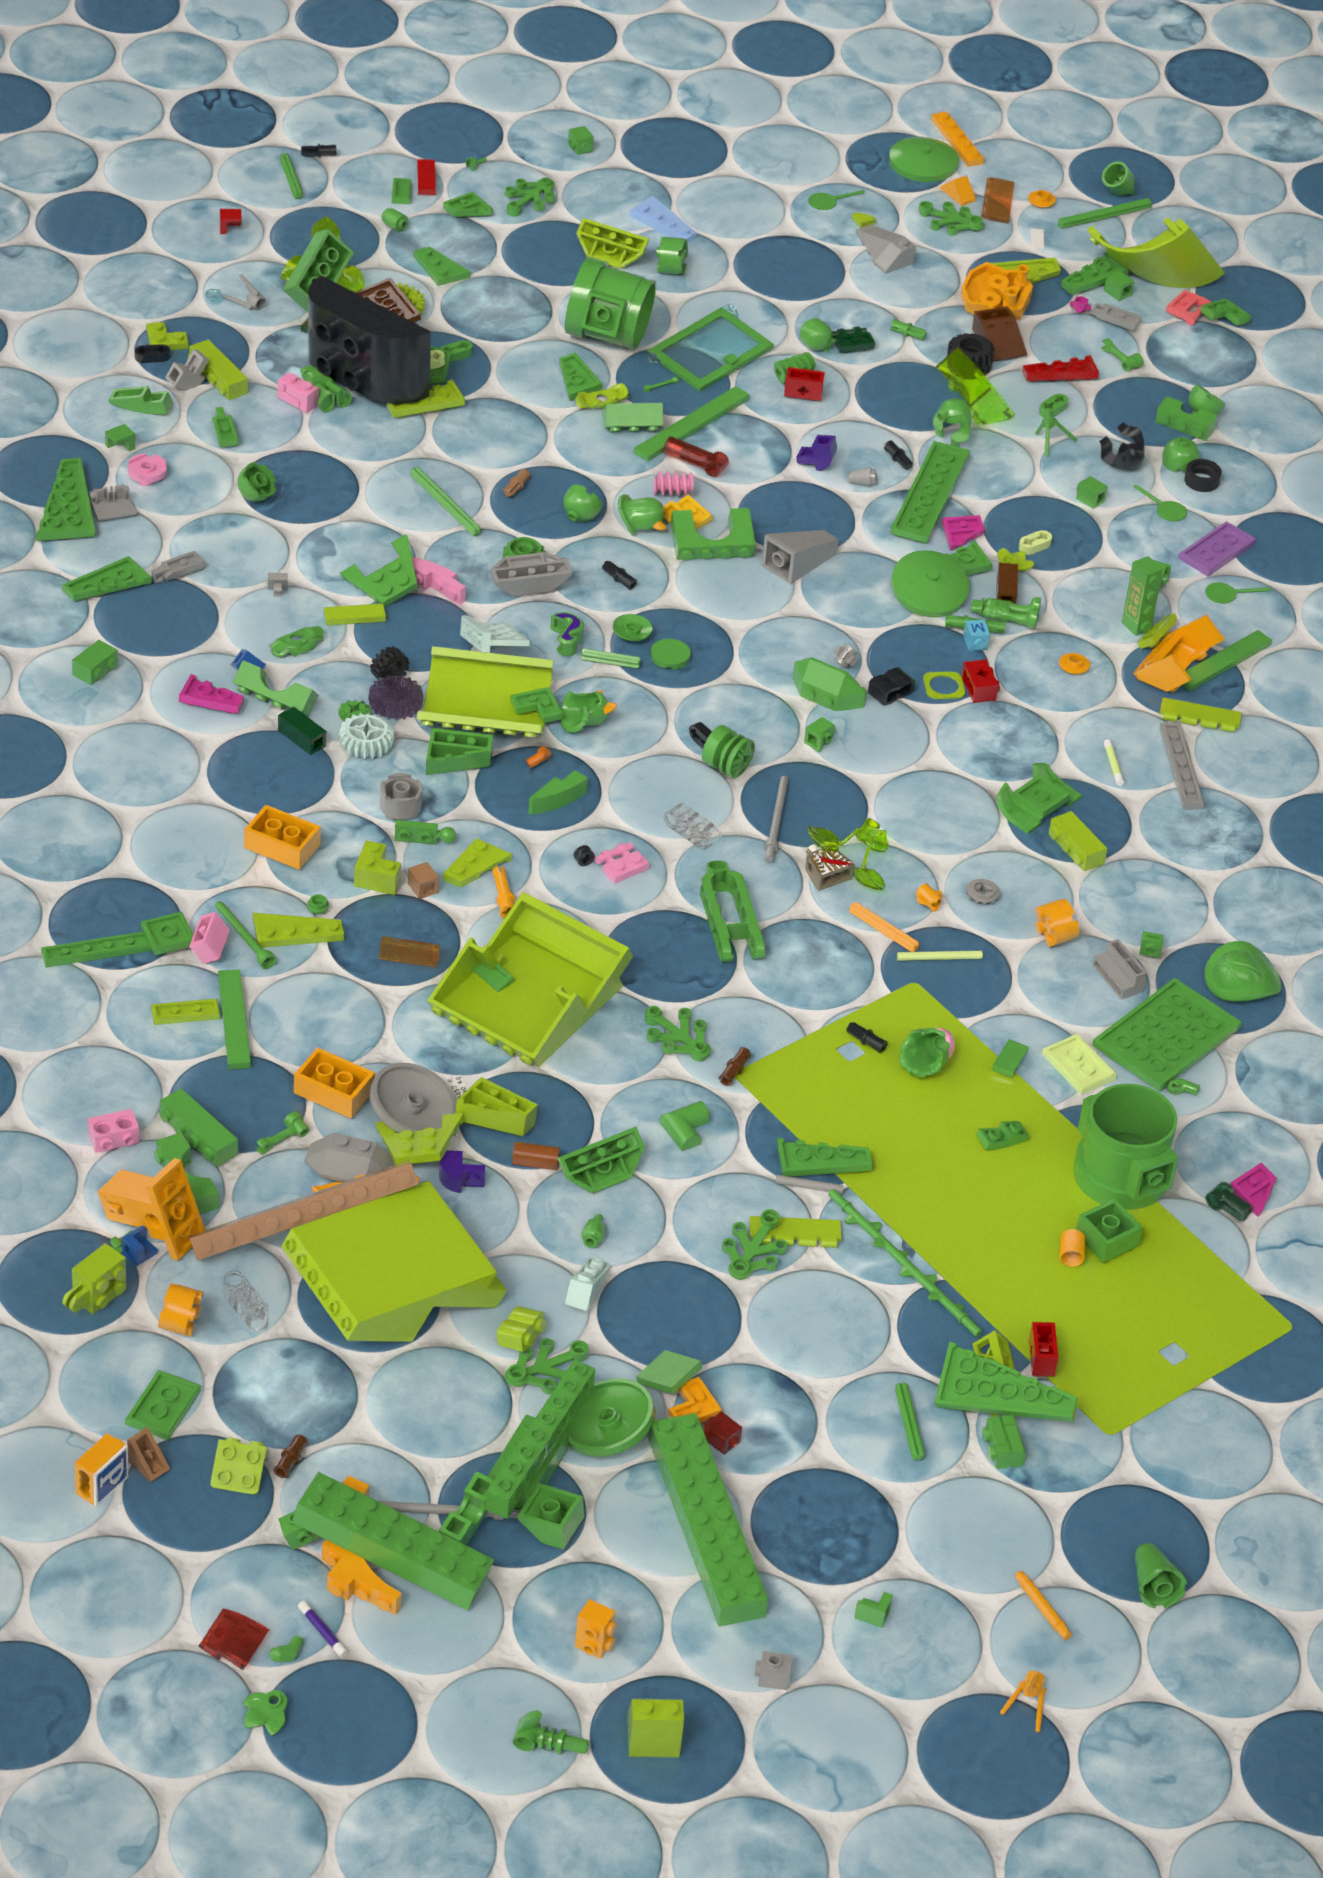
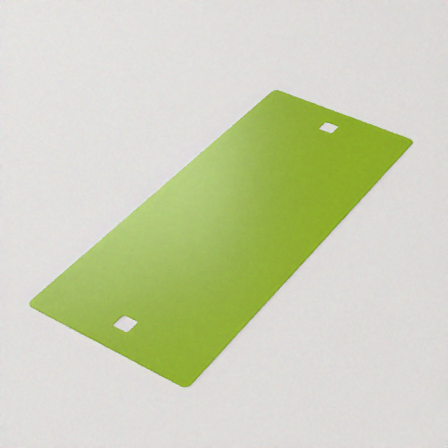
(999, 1214)

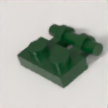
(853, 339)

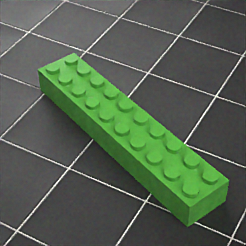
(708, 1520)

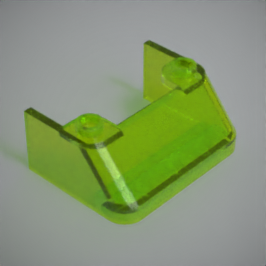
(975, 388)

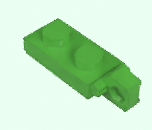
(224, 429)

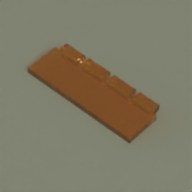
(997, 200)

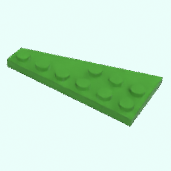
(68, 505)
(990, 1387)

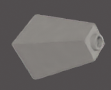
(797, 553)

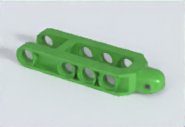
(721, 879)

